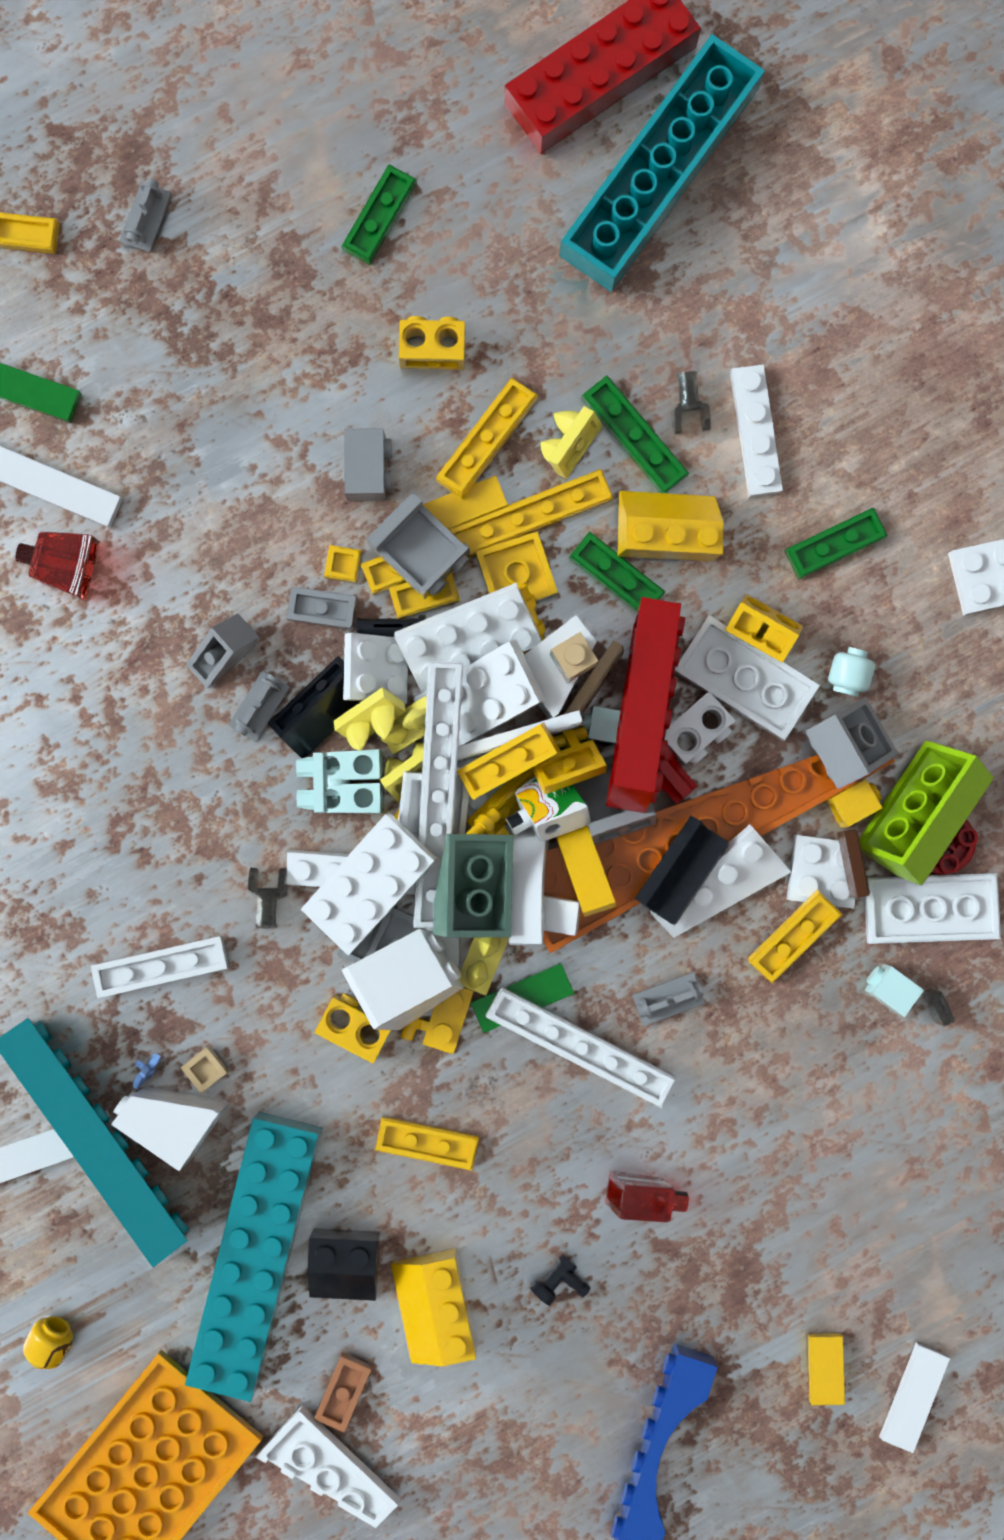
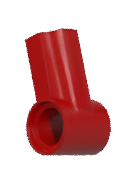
(676, 781)

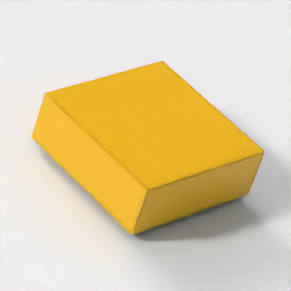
(343, 564)

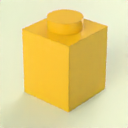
(855, 803)

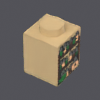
(573, 657)

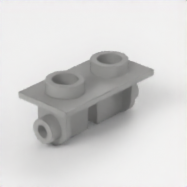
(145, 216)
(259, 706)
(668, 999)

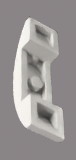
(528, 889)

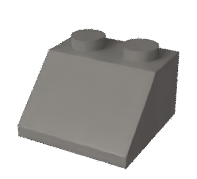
(851, 743)

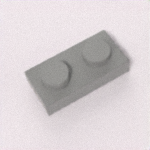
(321, 608)

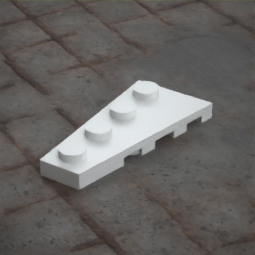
(740, 872)
(320, 1459)

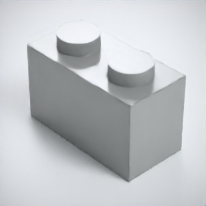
(366, 464)

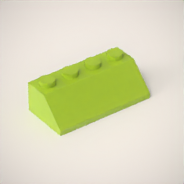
(925, 811)

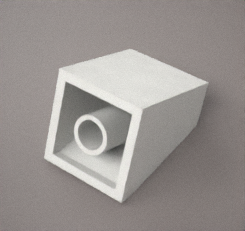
(546, 672)
(403, 980)
(168, 1122)

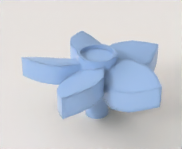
(147, 1070)

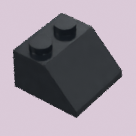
(343, 1264)

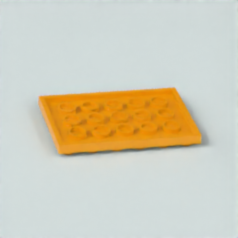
(148, 1463)

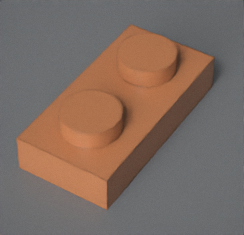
(343, 1392)

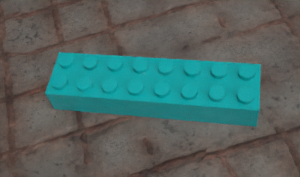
(661, 163)
(91, 1141)
(253, 1256)

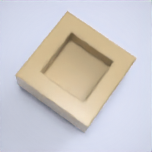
(204, 1069)

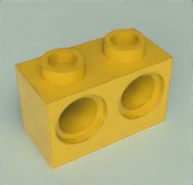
(431, 353)
(764, 628)
(350, 1036)

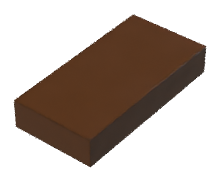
(853, 863)

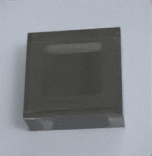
(938, 1007)

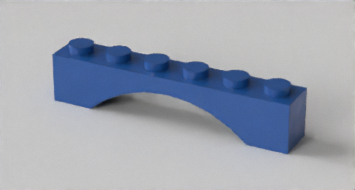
(684, 1388)

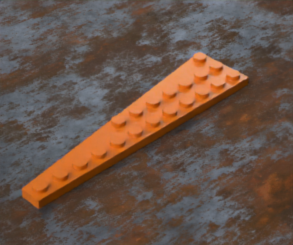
(631, 858)

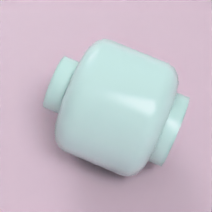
(851, 672)

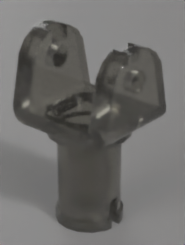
(689, 401)
(267, 898)

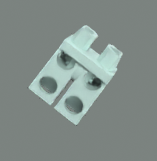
(332, 782)

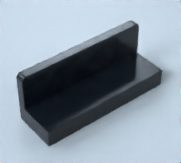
(311, 714)
(682, 870)

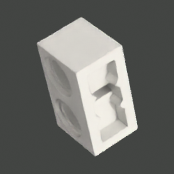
(691, 724)

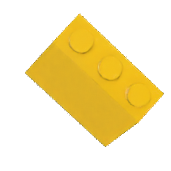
(669, 526)
(434, 1309)

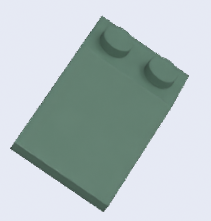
(474, 887)

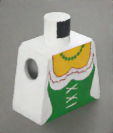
(548, 813)

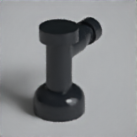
(563, 1272)

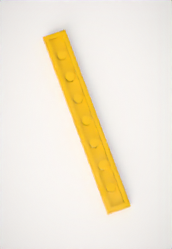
(511, 522)

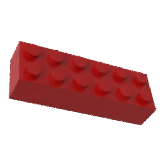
(599, 68)
(645, 706)

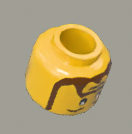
(48, 1342)

